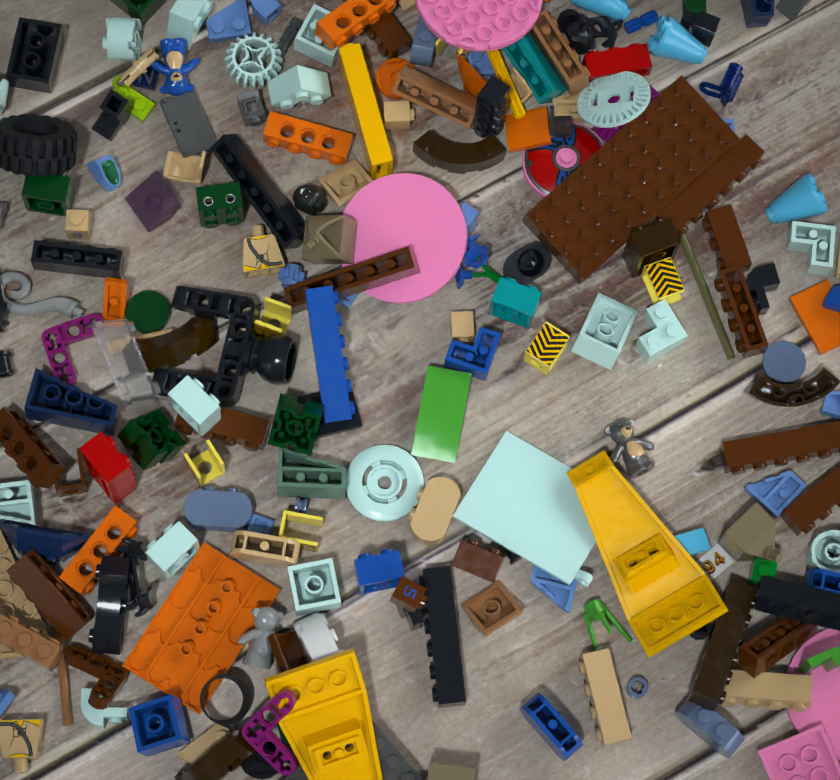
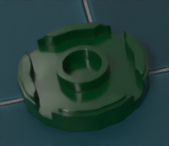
(148, 311)

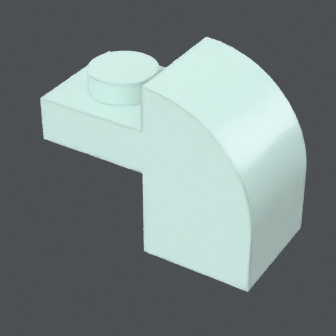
(97, 717)

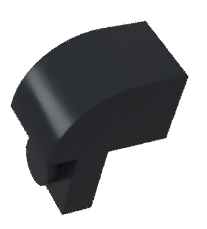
(115, 113)
(759, 281)

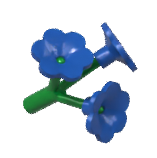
(475, 257)

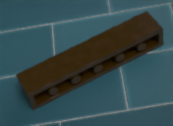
(722, 646)

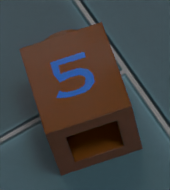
(409, 595)

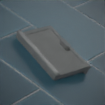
(192, 128)

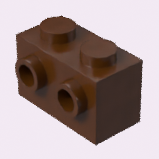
(478, 560)

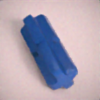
(644, 20)

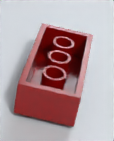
(108, 467)

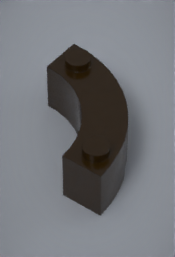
(458, 157)
(176, 346)
(796, 394)
(221, 759)

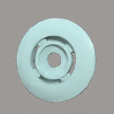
(614, 114)
(382, 503)

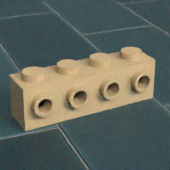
(769, 691)
(605, 698)

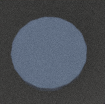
(783, 362)

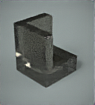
(560, 125)

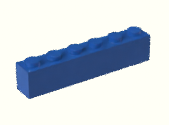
(328, 354)

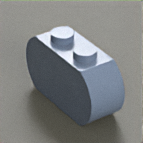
(423, 45)
(218, 510)
(710, 728)

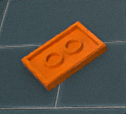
(820, 323)

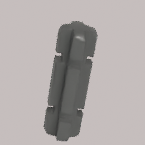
(289, 35)

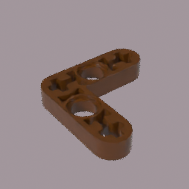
(109, 674)

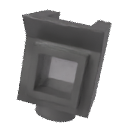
(251, 108)

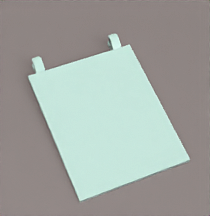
(531, 505)

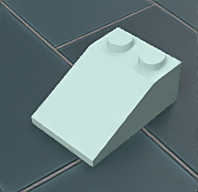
(604, 331)

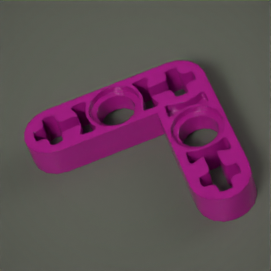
(63, 340)
(265, 734)

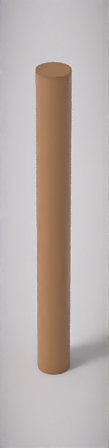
(64, 685)

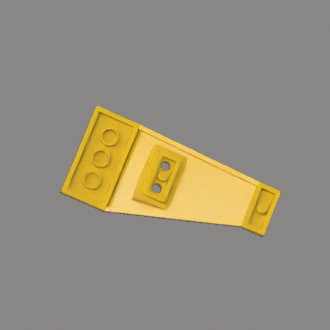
(665, 591)
(328, 716)

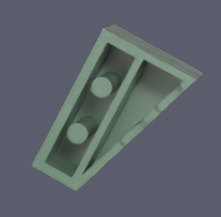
(309, 477)

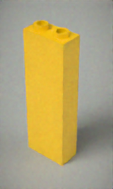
(365, 111)

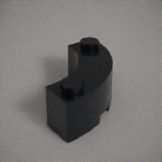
(111, 603)

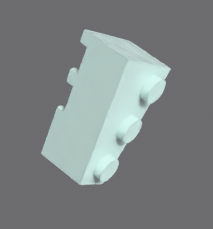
(187, 19)
(18, 502)

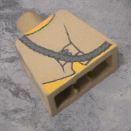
(261, 254)
(21, 742)

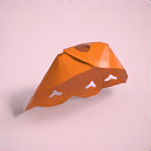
(470, 77)

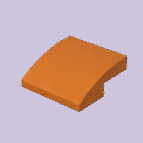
(528, 131)

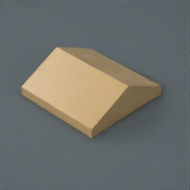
(345, 182)

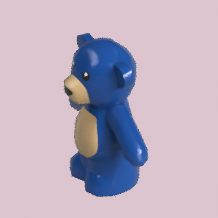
(173, 53)

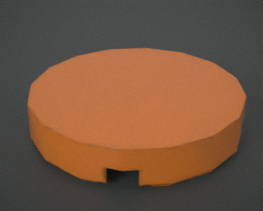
(387, 75)

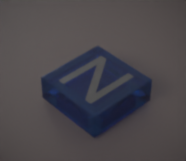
(147, 80)

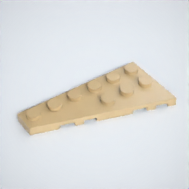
(14, 600)

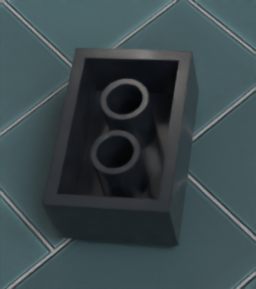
(35, 55)

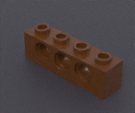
(28, 450)
(774, 645)

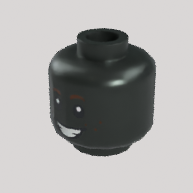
(309, 199)

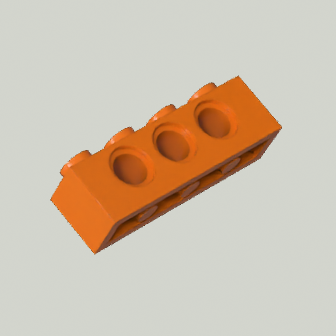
(334, 36)
(301, 129)
(115, 520)

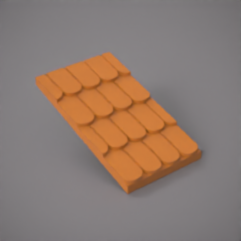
(200, 627)

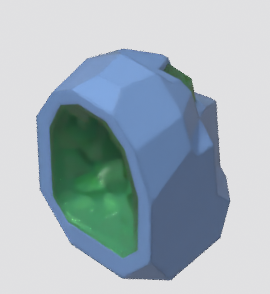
(105, 172)

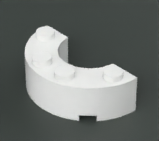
(316, 636)

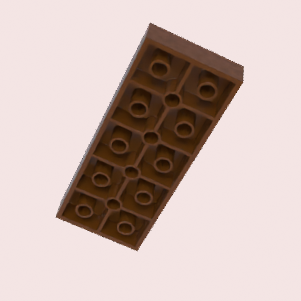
(630, 179)

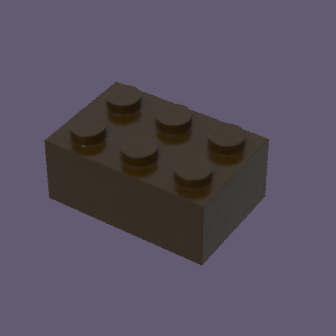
(650, 245)

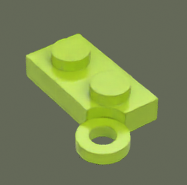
(141, 107)

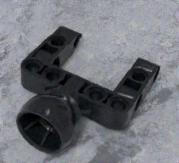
(271, 358)

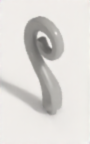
(54, 304)

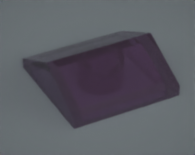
(153, 202)

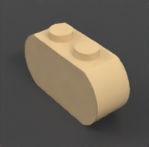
(434, 510)
(264, 549)

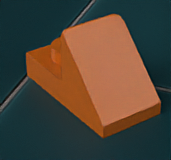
(115, 298)

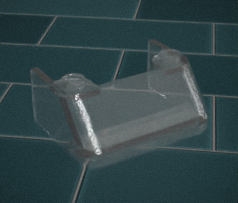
(127, 366)

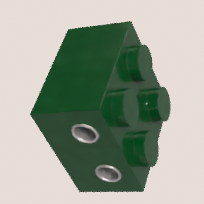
(219, 205)

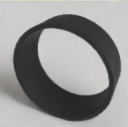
(245, 705)

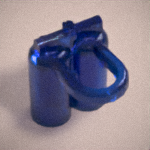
(728, 86)

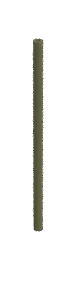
(707, 297)

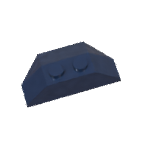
(49, 543)

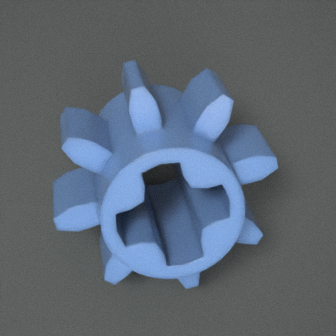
(291, 275)

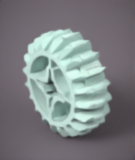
(264, 49)

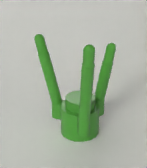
(597, 611)

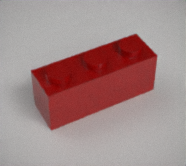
(615, 60)

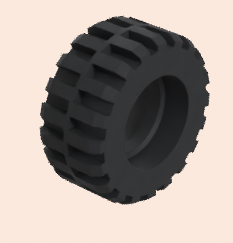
(37, 145)

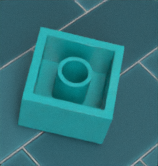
(515, 302)

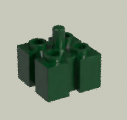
(295, 424)
(151, 439)

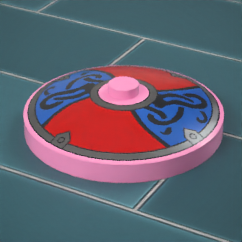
(552, 164)

